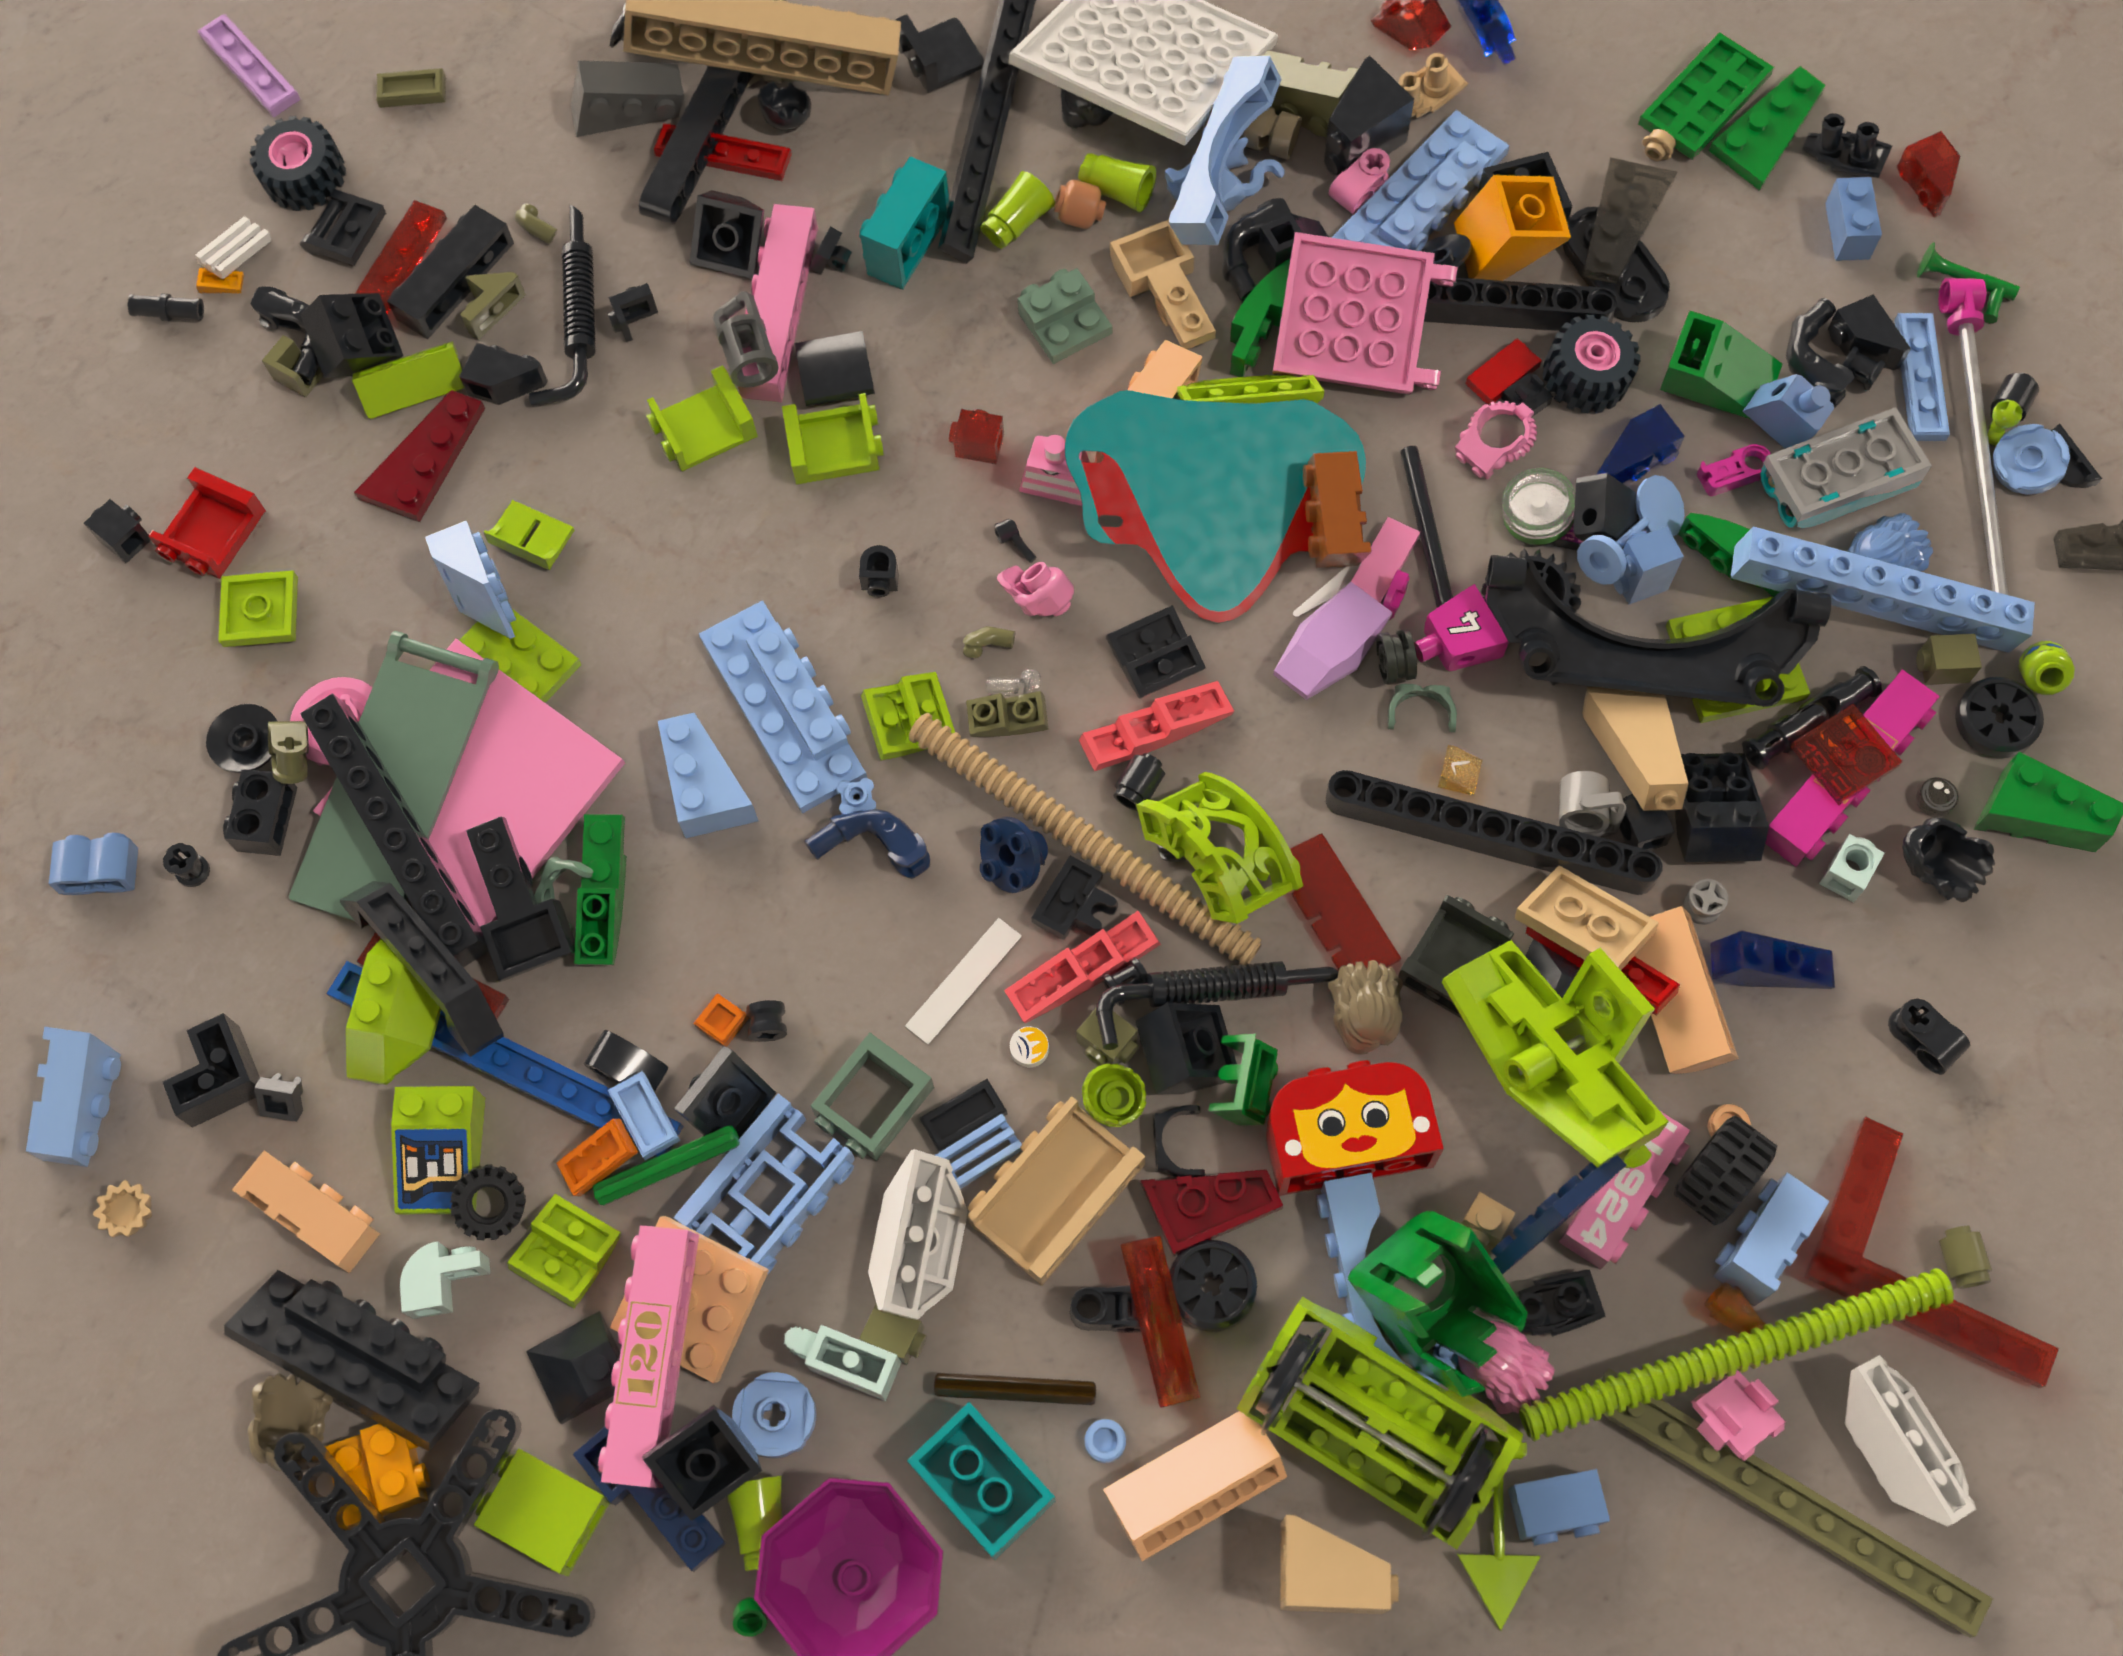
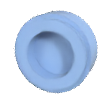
(1105, 1441)

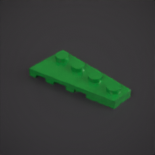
(1763, 133)

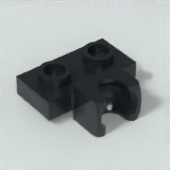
(1074, 901)

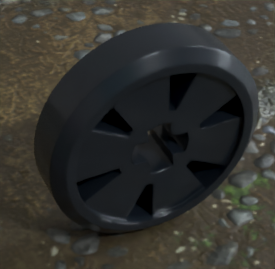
(1977, 716)
(1236, 1292)

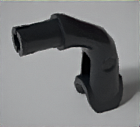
(1244, 235)
(280, 310)
(1809, 364)

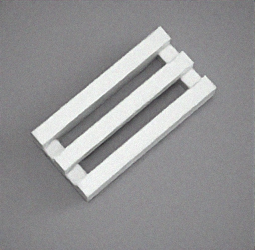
(229, 244)

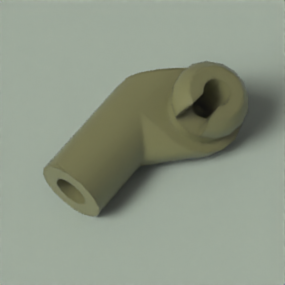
(528, 220)
(987, 636)

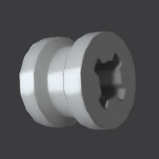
(1712, 895)

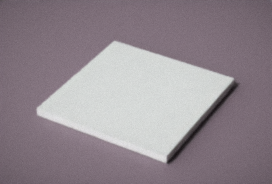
(1142, 57)

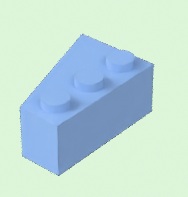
(701, 782)
(73, 1097)
(1770, 1237)

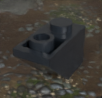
(1278, 237)
(500, 375)

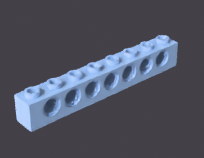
(1883, 589)

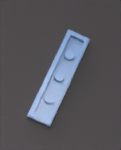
(1923, 378)

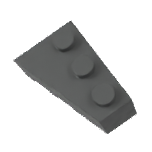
(624, 95)

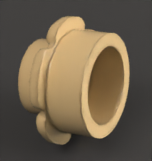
(1659, 145)

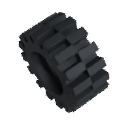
(481, 1226)

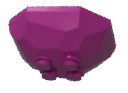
(849, 1572)

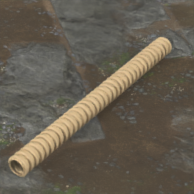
(1082, 838)

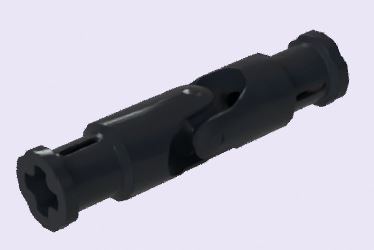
(1791, 727)

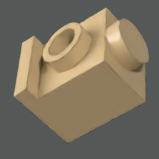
(1488, 1220)

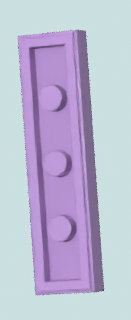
(249, 65)

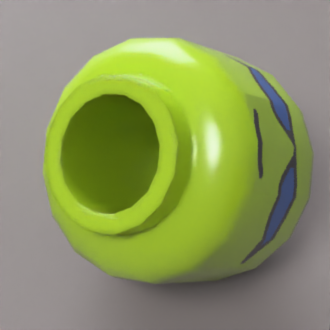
(2046, 667)

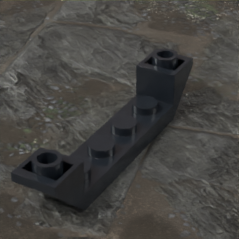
(429, 961)

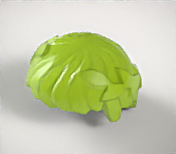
(1114, 1095)

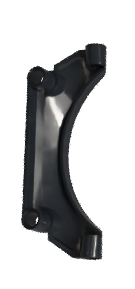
(1705, 666)

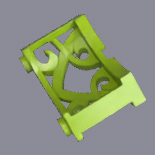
(1173, 826)

